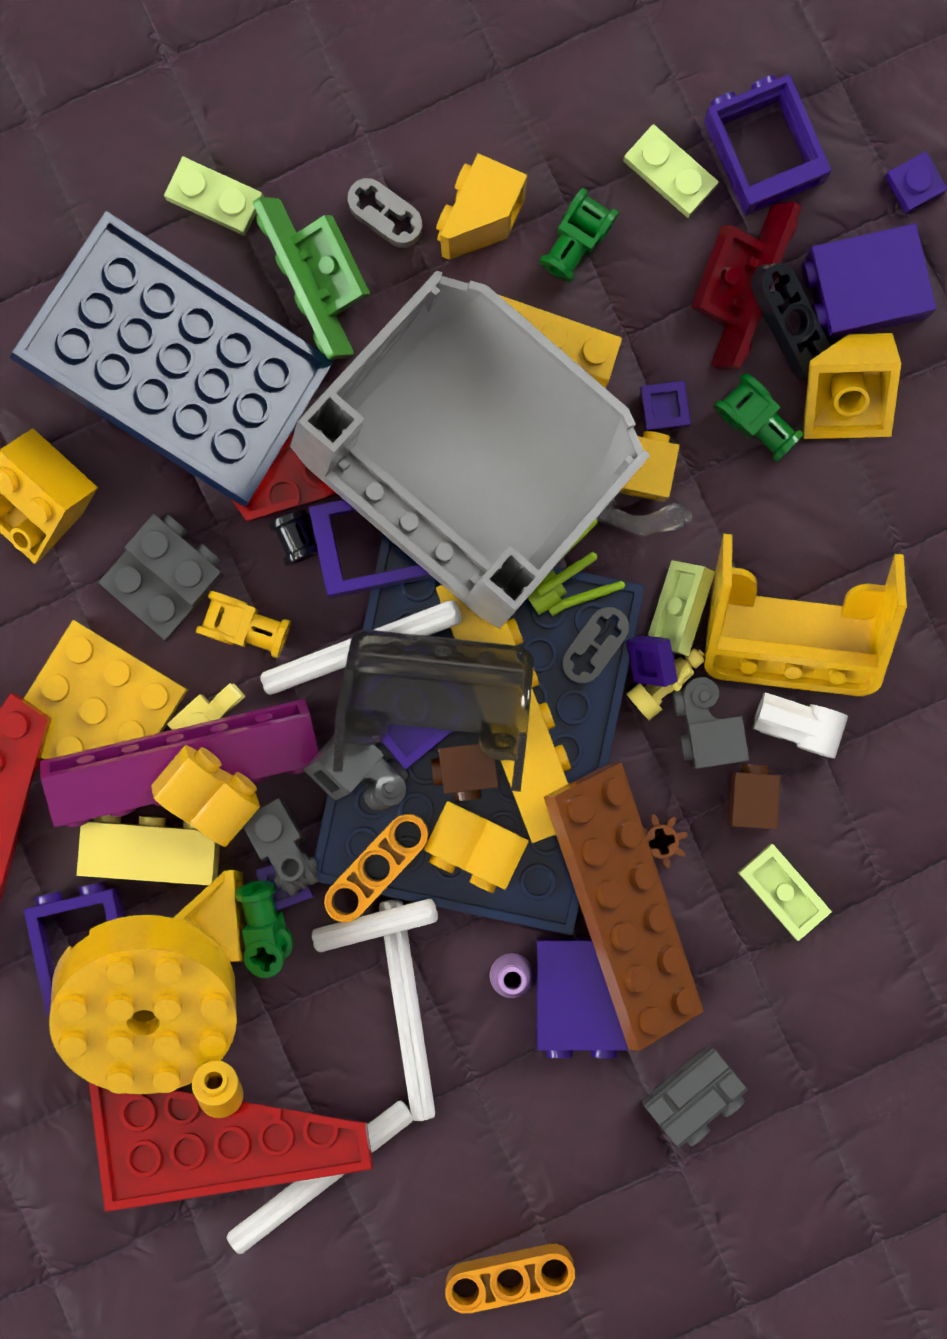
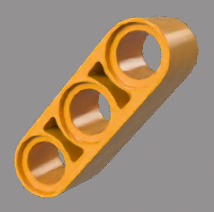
(357, 878)
(493, 1295)

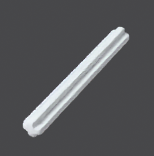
(335, 657)
(408, 1021)
(302, 1192)

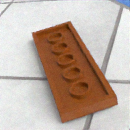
(624, 905)

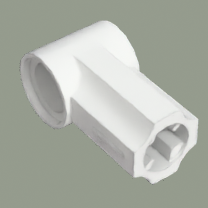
(810, 727)

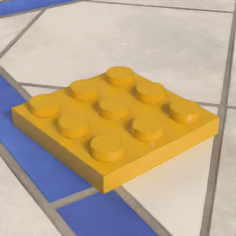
(99, 694)

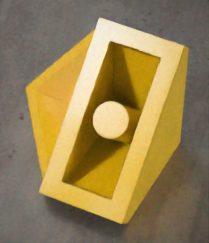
(219, 914)

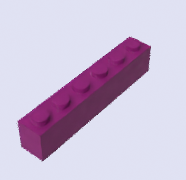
(120, 775)

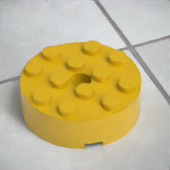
(142, 1004)

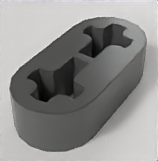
(586, 639)

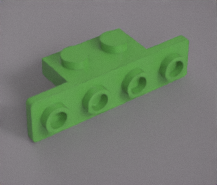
(319, 271)

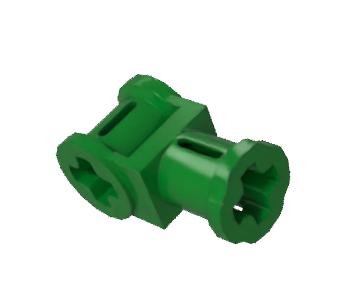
(582, 229)
(757, 416)
(265, 934)

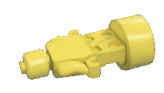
(649, 697)

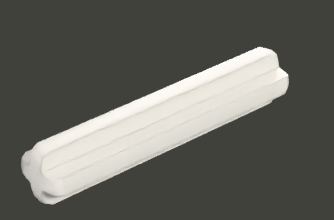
(375, 925)

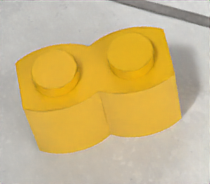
(206, 795)
(475, 846)

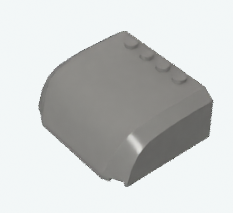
(471, 444)

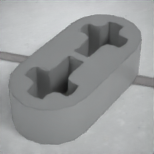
(392, 205)

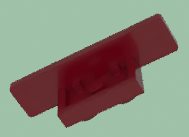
(726, 282)

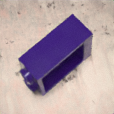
(783, 185)
(330, 559)
(53, 904)

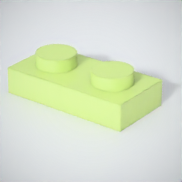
(670, 171)
(213, 196)
(681, 605)
(784, 892)

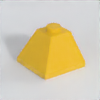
(853, 388)

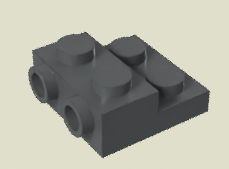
(162, 575)

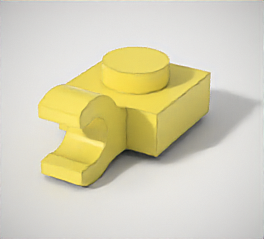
(202, 710)

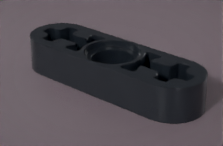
(810, 330)

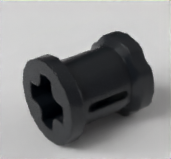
(294, 537)

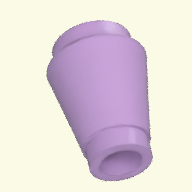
(509, 963)

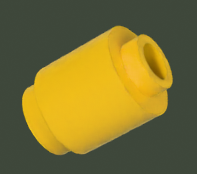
(220, 1101)

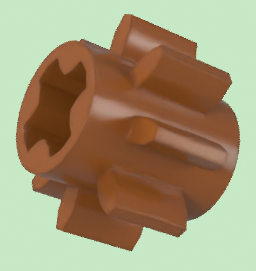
(670, 847)

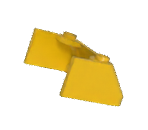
(802, 641)

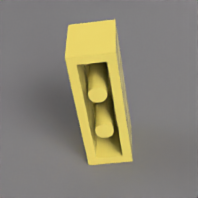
(146, 851)

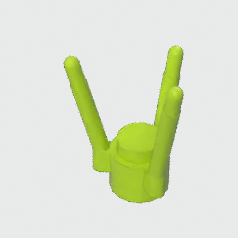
(548, 592)

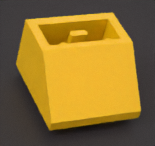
(484, 207)
(39, 494)

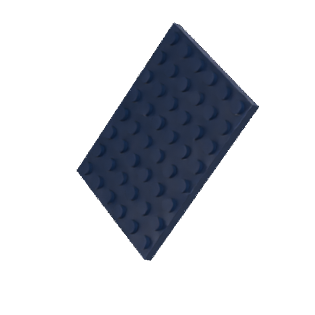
(585, 724)

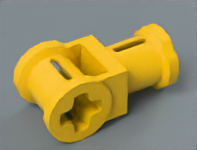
(239, 624)

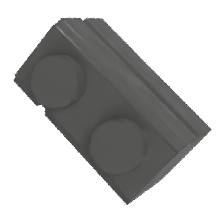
(695, 1097)

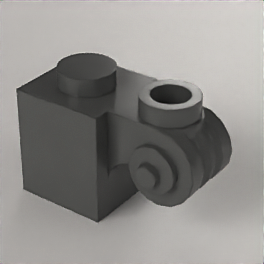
(707, 738)
(362, 765)
(278, 842)

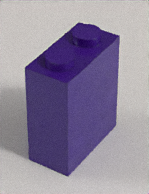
(869, 282)
(574, 1001)

